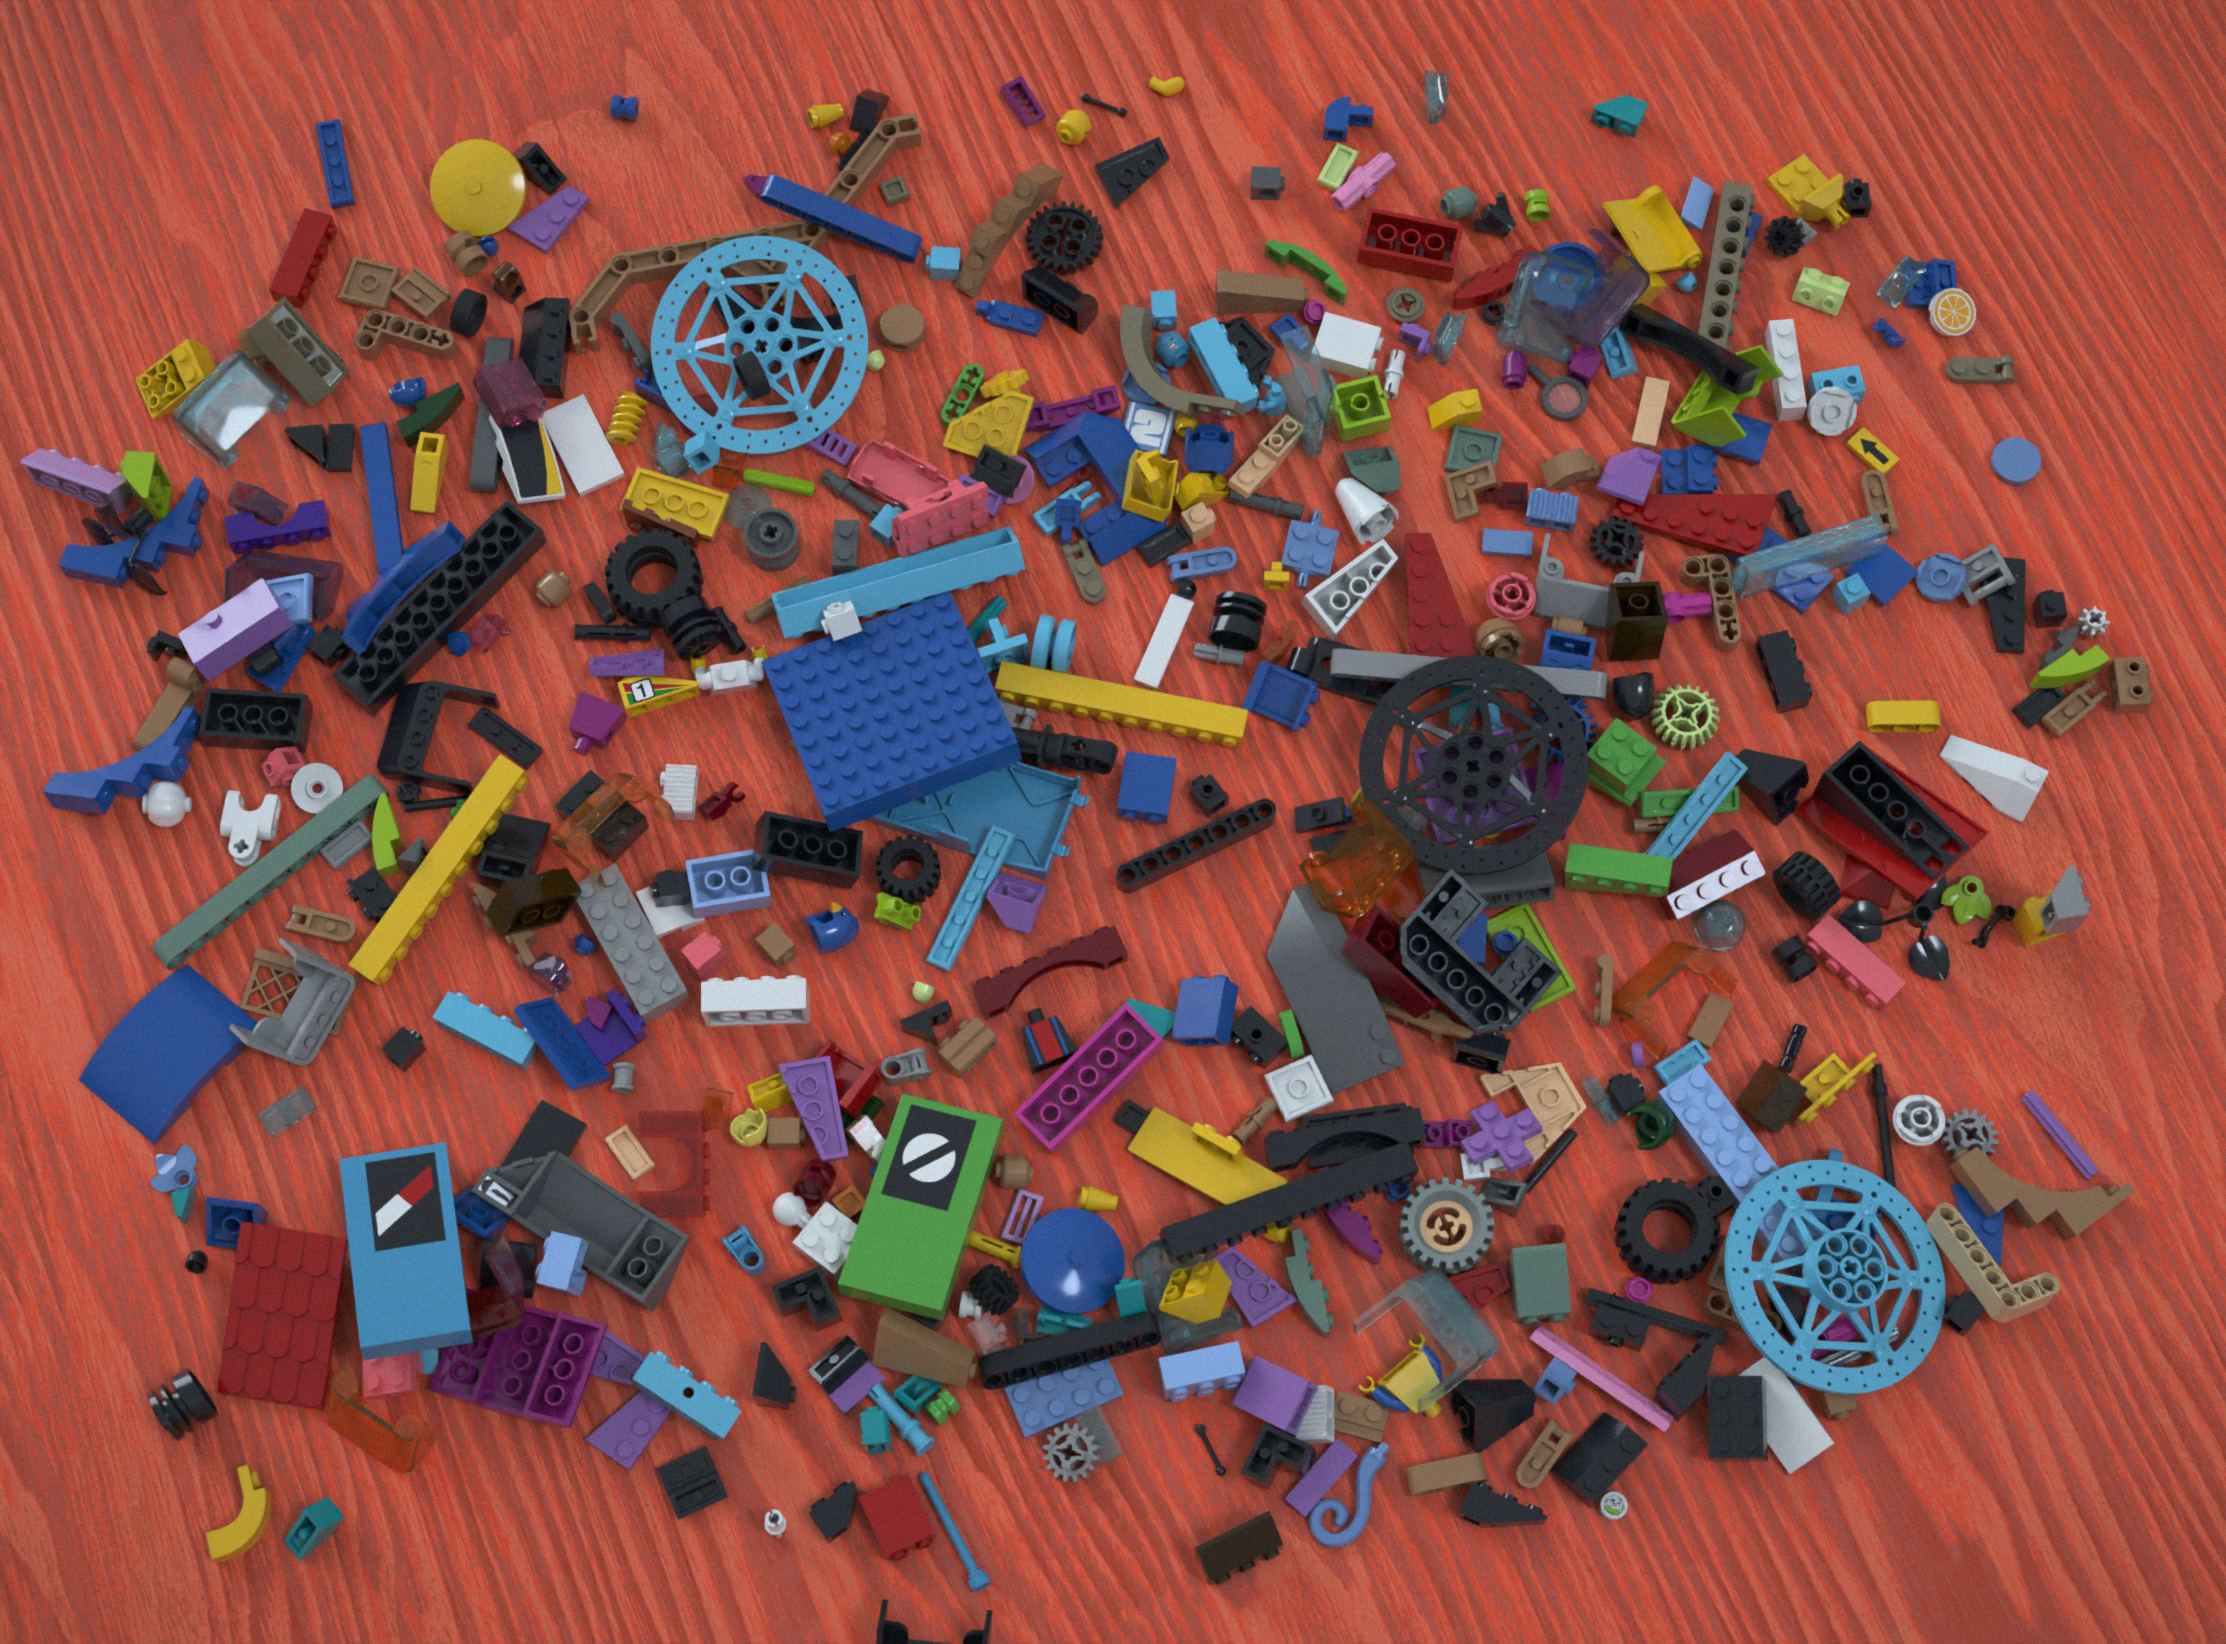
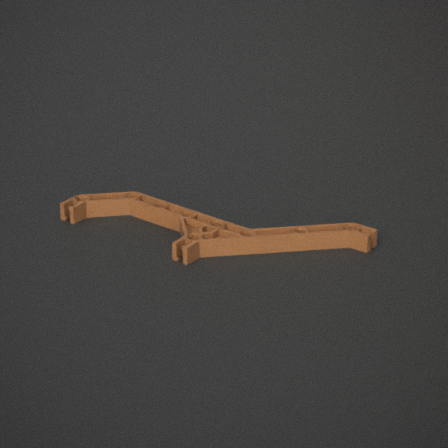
(651, 263)

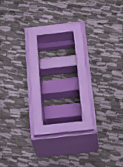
(816, 447)

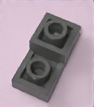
(2061, 646)

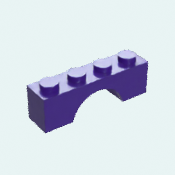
(307, 524)

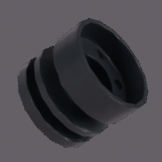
(1237, 621)
(691, 627)
(182, 1404)

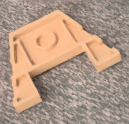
(1547, 1094)

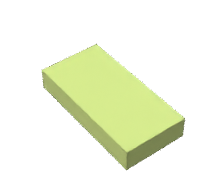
(1337, 167)

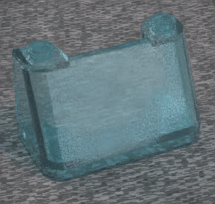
(1545, 279)
(228, 407)
(1177, 1334)

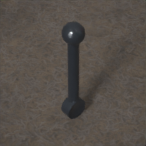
(1120, 111)
(1201, 1430)

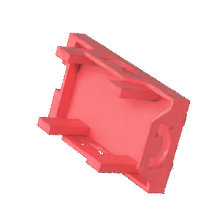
(893, 477)
(938, 522)
(391, 1375)

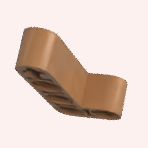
(437, 344)
(1720, 603)
(182, 690)

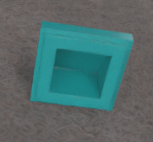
(183, 1203)

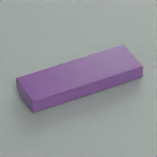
(1321, 1478)

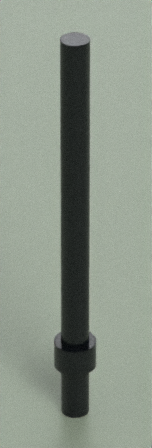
(1880, 1091)

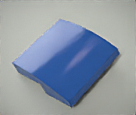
(1937, 277)
(1753, 445)
(1883, 574)

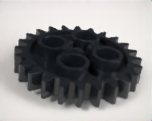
(1086, 242)

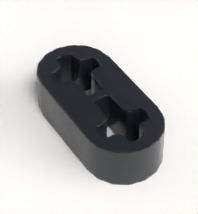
(599, 603)

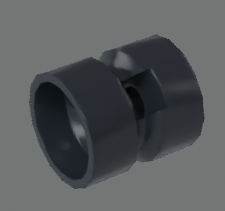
(1792, 950)

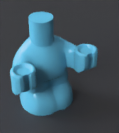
(1274, 401)

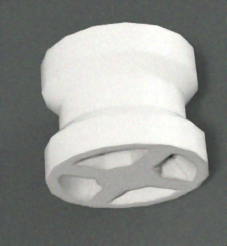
(969, 1306)

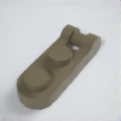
(1980, 370)
(1085, 572)

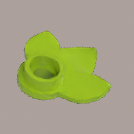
(1965, 903)

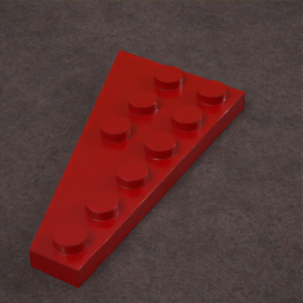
(1714, 521)
(1433, 611)

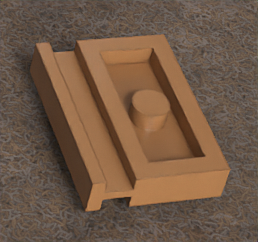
(421, 293)
(1359, 1417)

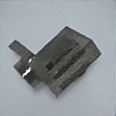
(1021, 1324)

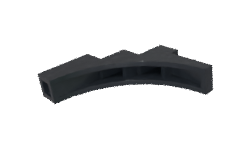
(800, 323)

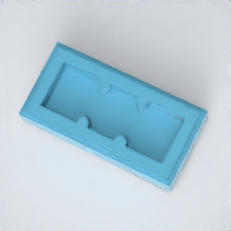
(1682, 1062)

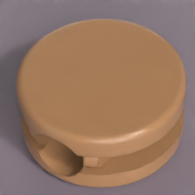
(902, 328)

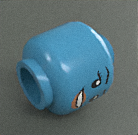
(1172, 349)

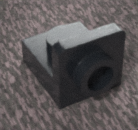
(167, 643)

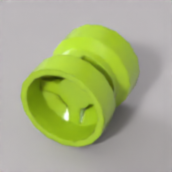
(1537, 205)

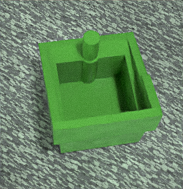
(1622, 763)

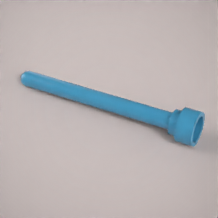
(977, 1577)

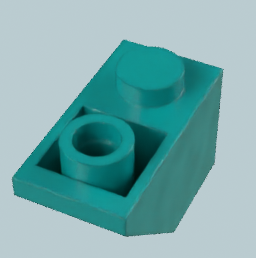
(1621, 114)
(1129, 1297)

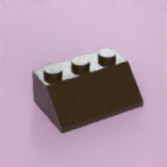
(1239, 1549)

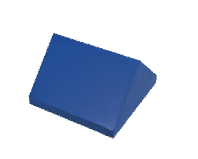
(479, 1216)
(225, 1219)

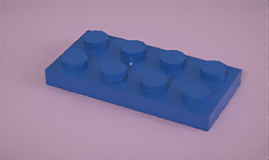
(1799, 593)
(562, 1043)

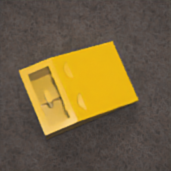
(175, 377)

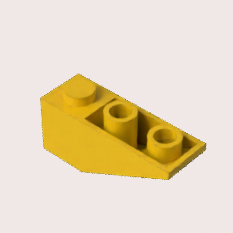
(428, 472)

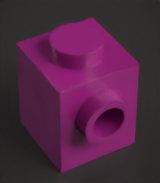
(1584, 365)

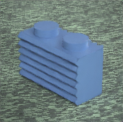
(1551, 510)

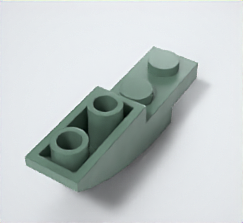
(1309, 1292)

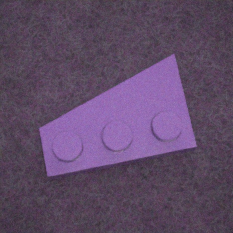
(629, 664)

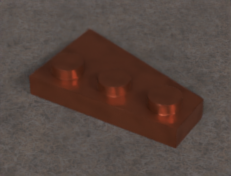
(647, 519)

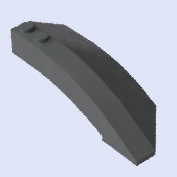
(1330, 996)
(626, 1242)

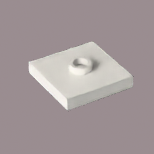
(1298, 1089)

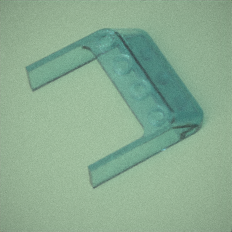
(1307, 388)
(1448, 1320)

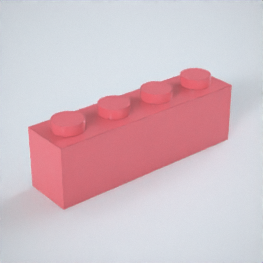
(1854, 962)

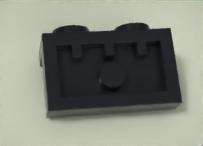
(372, 893)

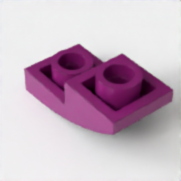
(1446, 1134)

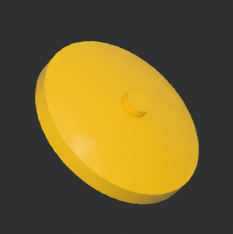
(478, 187)

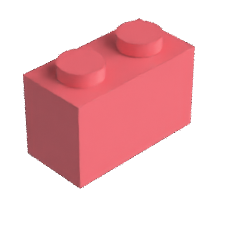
(704, 956)

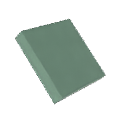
(1471, 448)

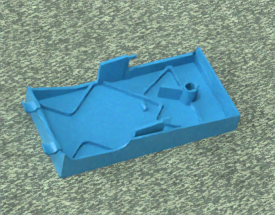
(1012, 797)

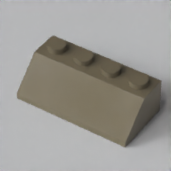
(297, 351)

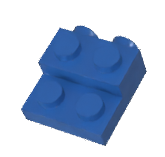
(1688, 470)

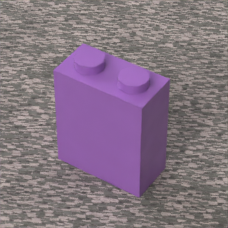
(1274, 1395)

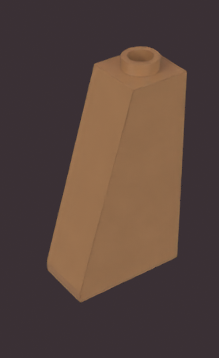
(1258, 293)
(921, 1351)

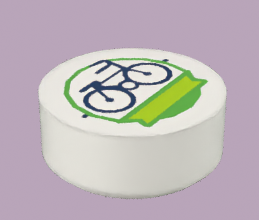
(1613, 1506)

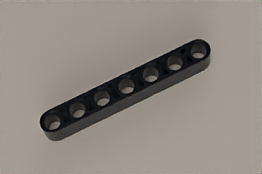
(1189, 855)
(1069, 1350)

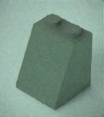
(1539, 1283)

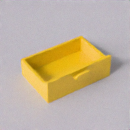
(1137, 500)

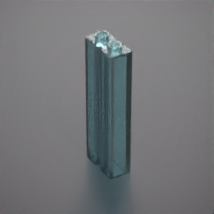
(1809, 556)

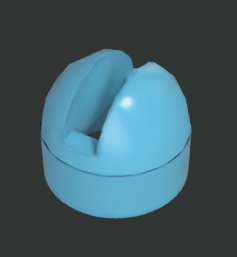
(1687, 283)

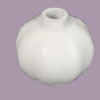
(166, 803)

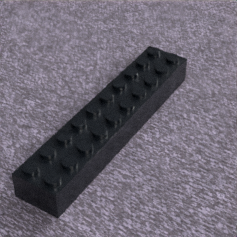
(439, 608)

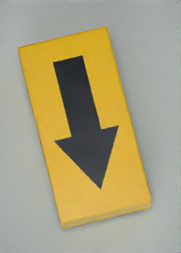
(1872, 451)

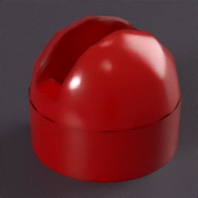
(1549, 1232)

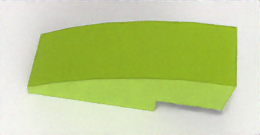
(2071, 669)
(385, 838)

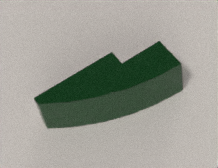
(430, 413)

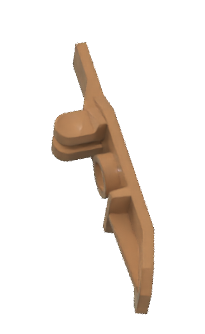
(1436, 1021)

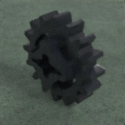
(1613, 551)

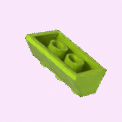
(148, 482)

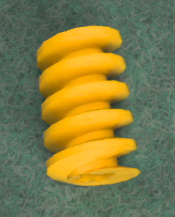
(626, 418)

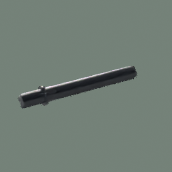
(1657, 1316)

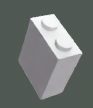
(1348, 345)

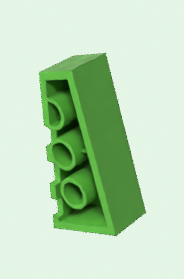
(1617, 871)

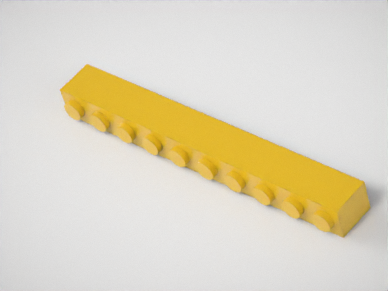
(1121, 704)
(440, 870)

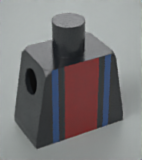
(1046, 1042)

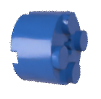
(1209, 448)

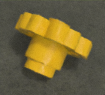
(1004, 382)

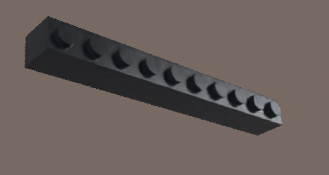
(1288, 1202)

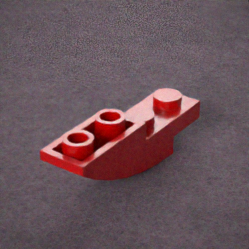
(1489, 285)

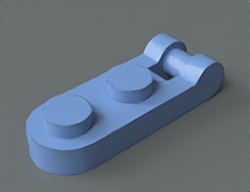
(1202, 563)

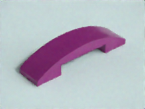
(1052, 416)

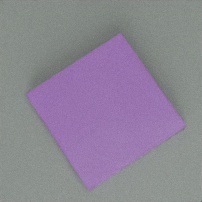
(856, 1387)

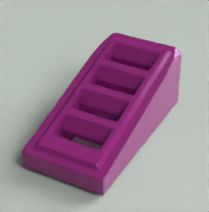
(1006, 92)

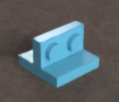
(1003, 648)

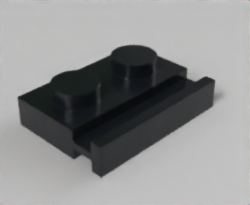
(998, 471)

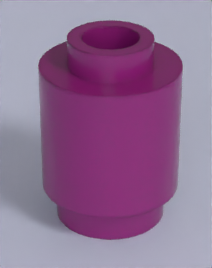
(1514, 370)

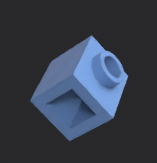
(1555, 1381)

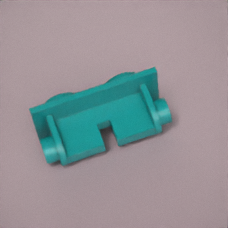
(1057, 1323)

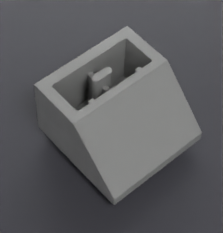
(2065, 905)

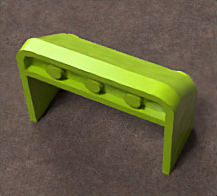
(1709, 407)

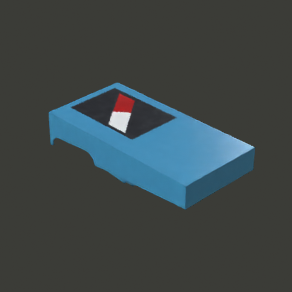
(405, 1251)

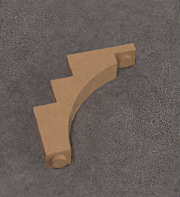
(1996, 1189)

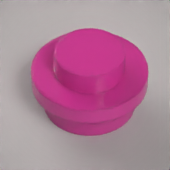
(1314, 312)
(1639, 1290)

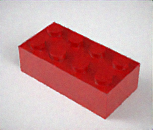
(1410, 244)

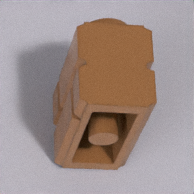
(967, 1046)

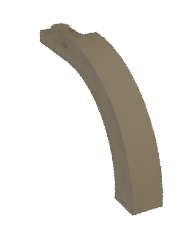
(1137, 351)

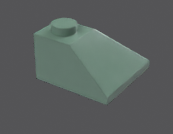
(1375, 467)

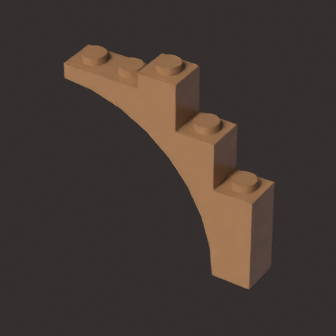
(1010, 212)

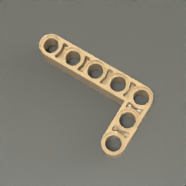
(1983, 1274)

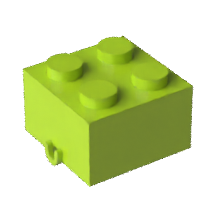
(1361, 408)

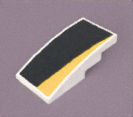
(529, 461)

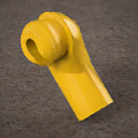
(1167, 87)

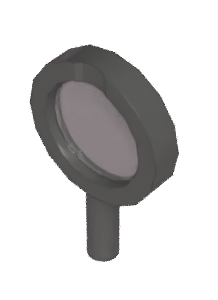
(1562, 397)

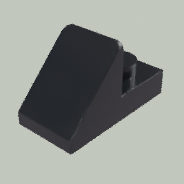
(920, 1023)

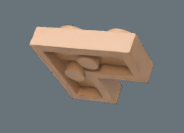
(1465, 484)

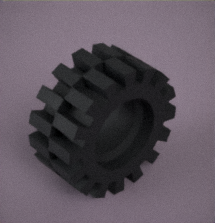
(994, 1289)

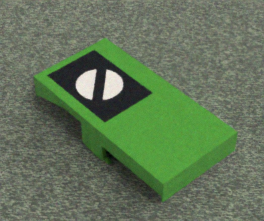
(921, 1207)

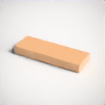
(1650, 413)

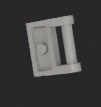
(1981, 566)

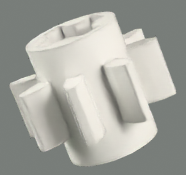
(2087, 625)

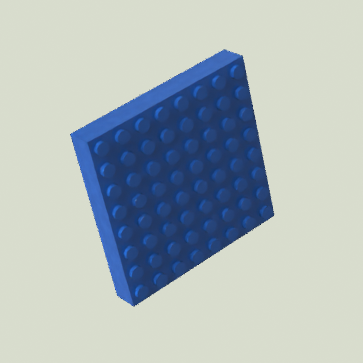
(891, 711)

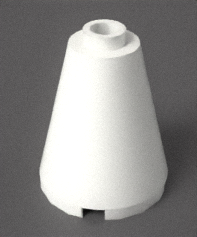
(1365, 510)

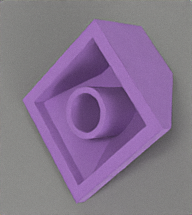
(1630, 474)
(1017, 901)

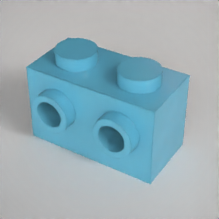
(1846, 378)

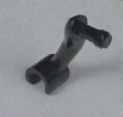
(2001, 911)

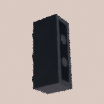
(1783, 671)

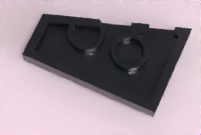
(1131, 169)

